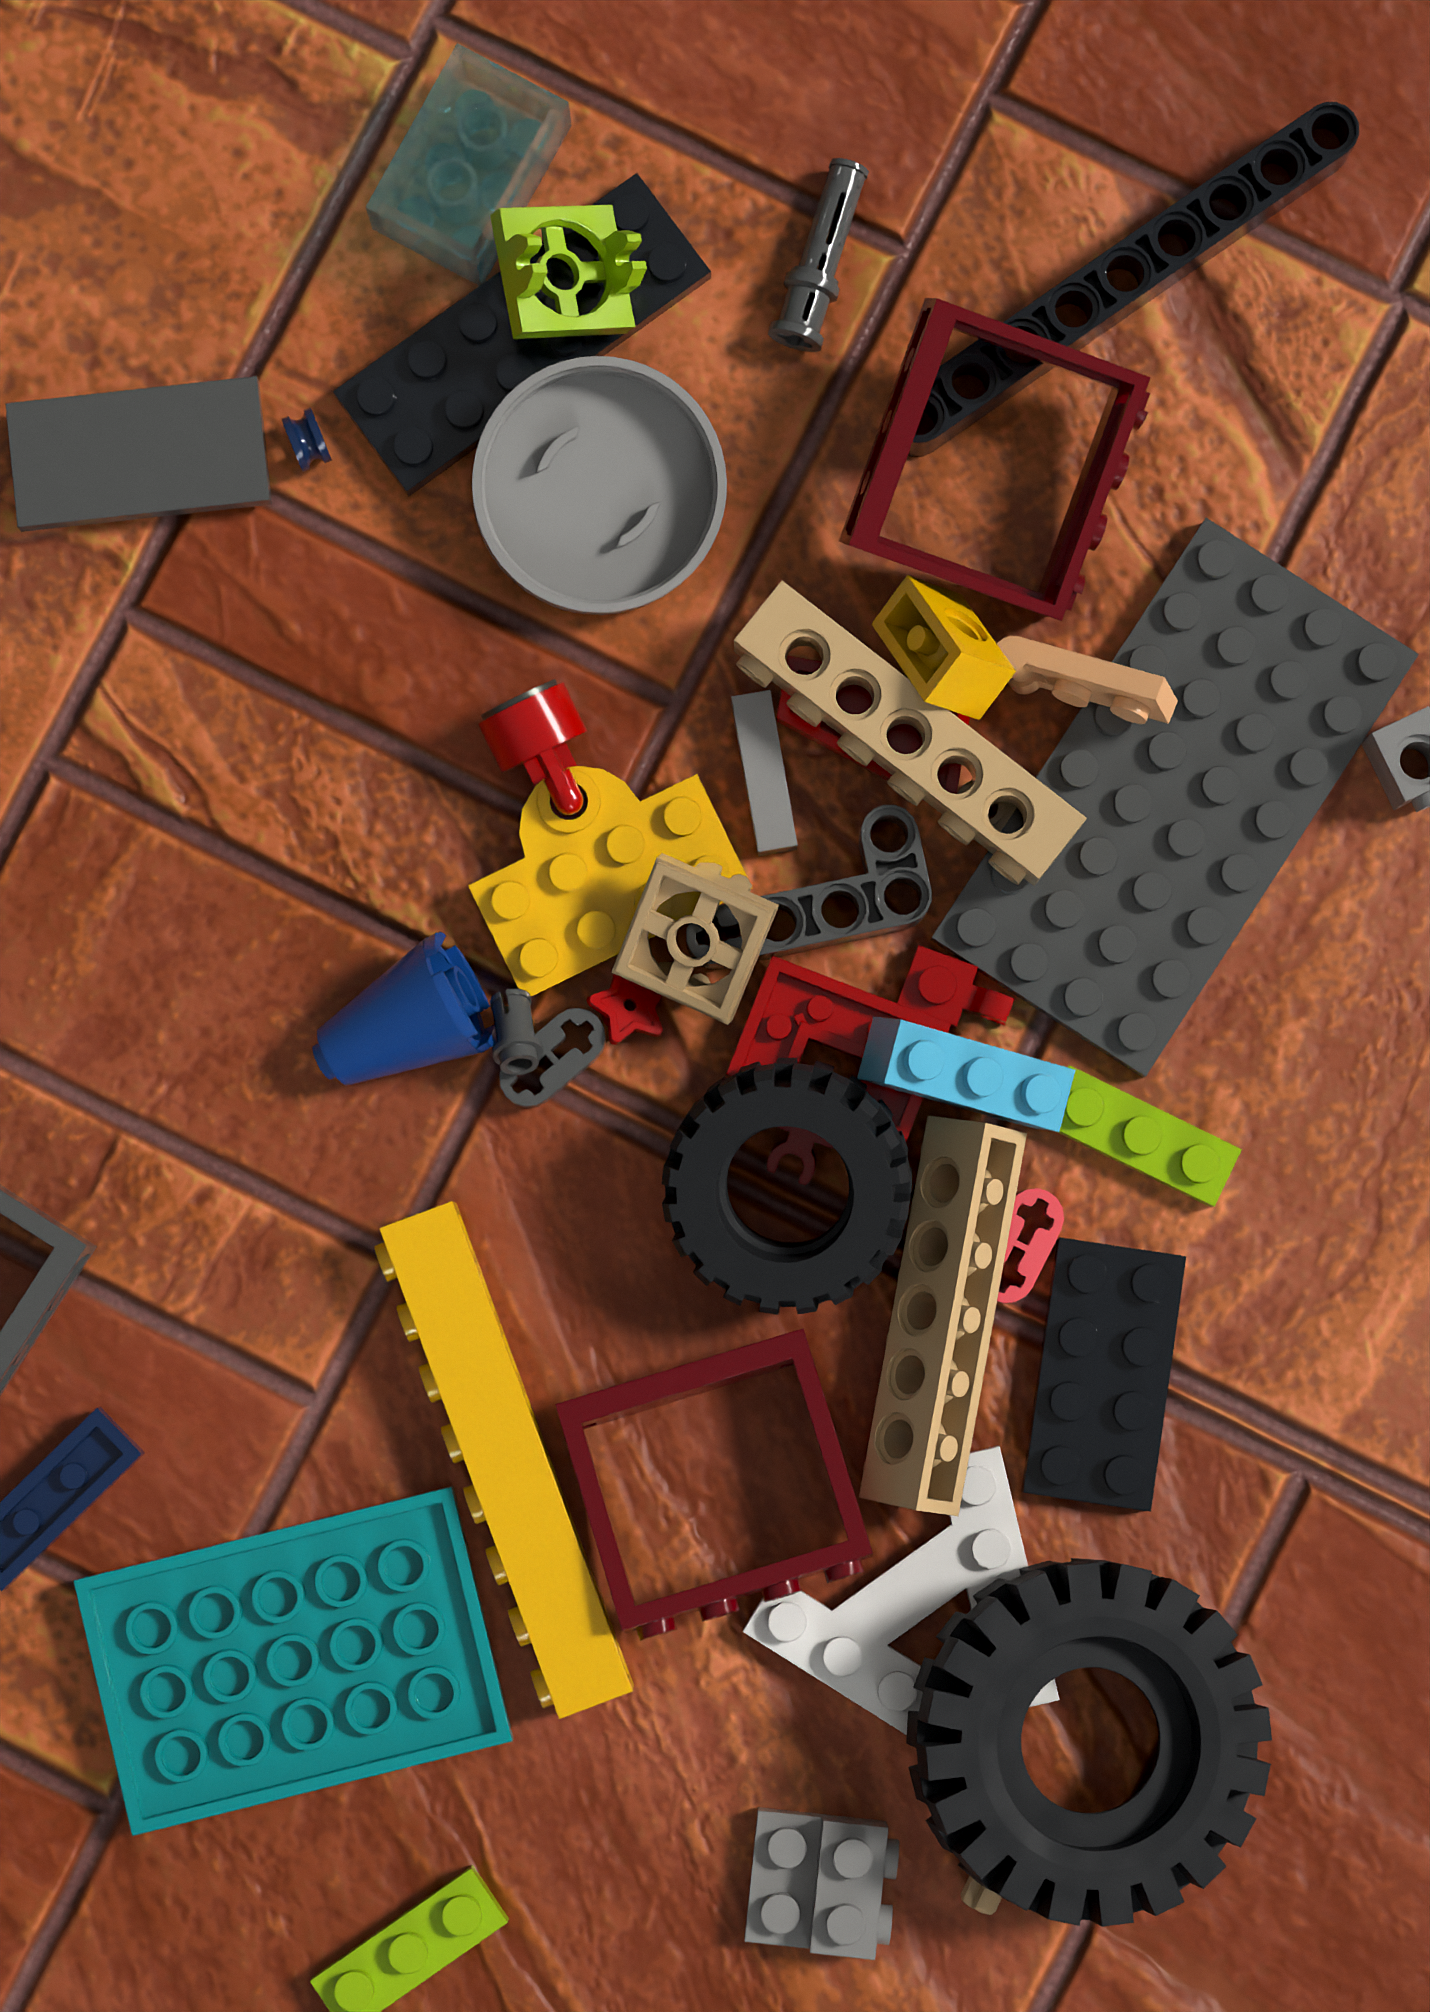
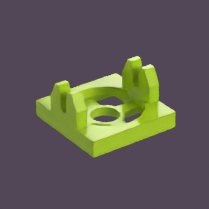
(521, 280)

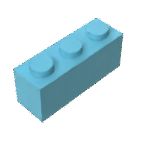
(966, 1074)

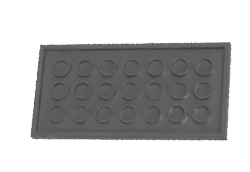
(1182, 812)

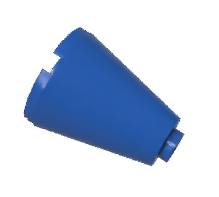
(407, 1018)

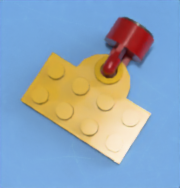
(582, 846)

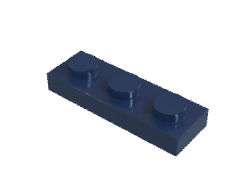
(61, 1491)

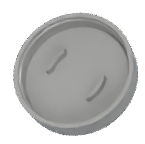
(598, 485)

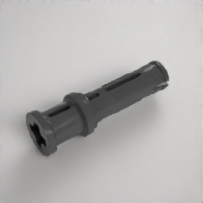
(814, 287)

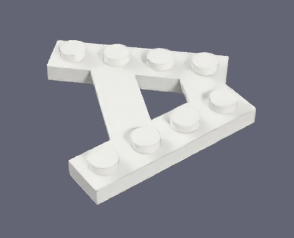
(850, 1643)

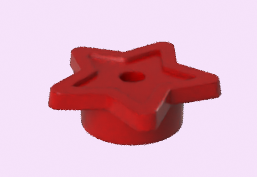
(624, 1022)

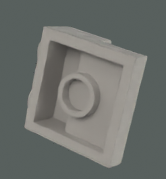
(820, 1883)

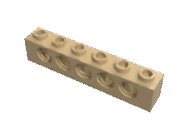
(792, 621)
(942, 1315)

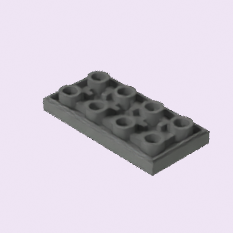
(138, 454)

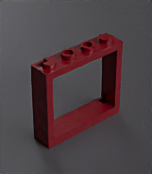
(1102, 470)
(685, 1381)

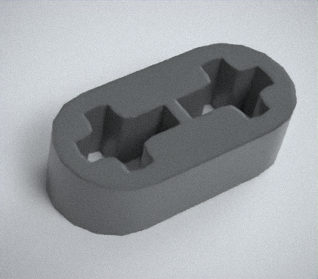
(564, 1069)

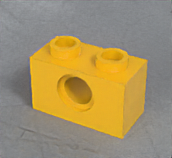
(943, 647)

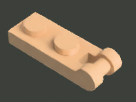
(1083, 678)

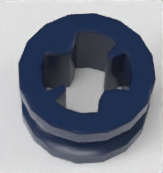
(306, 439)

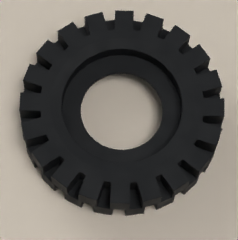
(974, 1766)

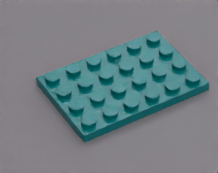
(293, 1660)

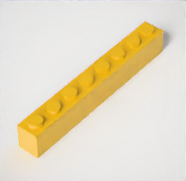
(506, 1459)

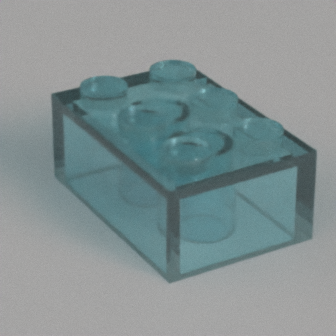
(469, 151)

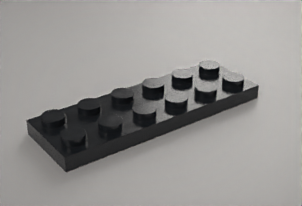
(441, 385)

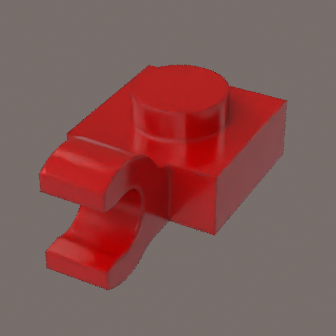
(944, 989)

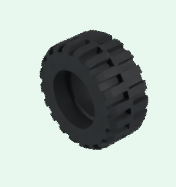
(768, 1269)

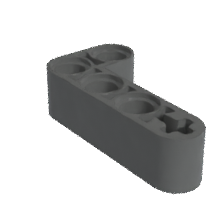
(864, 891)

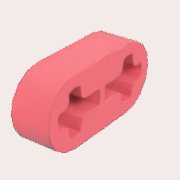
(1038, 1246)

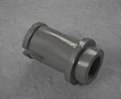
(516, 1044)

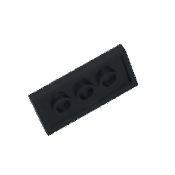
(1103, 1374)

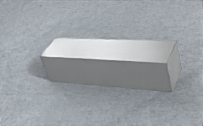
(764, 773)

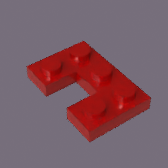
(807, 1006)

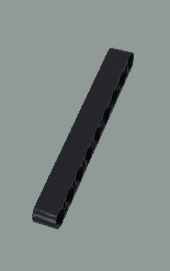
(1143, 257)

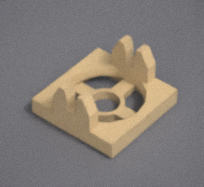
(673, 978)

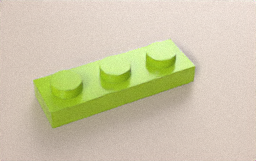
(1147, 1139)
(412, 1946)

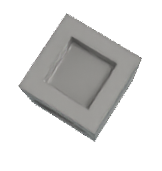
(1384, 753)

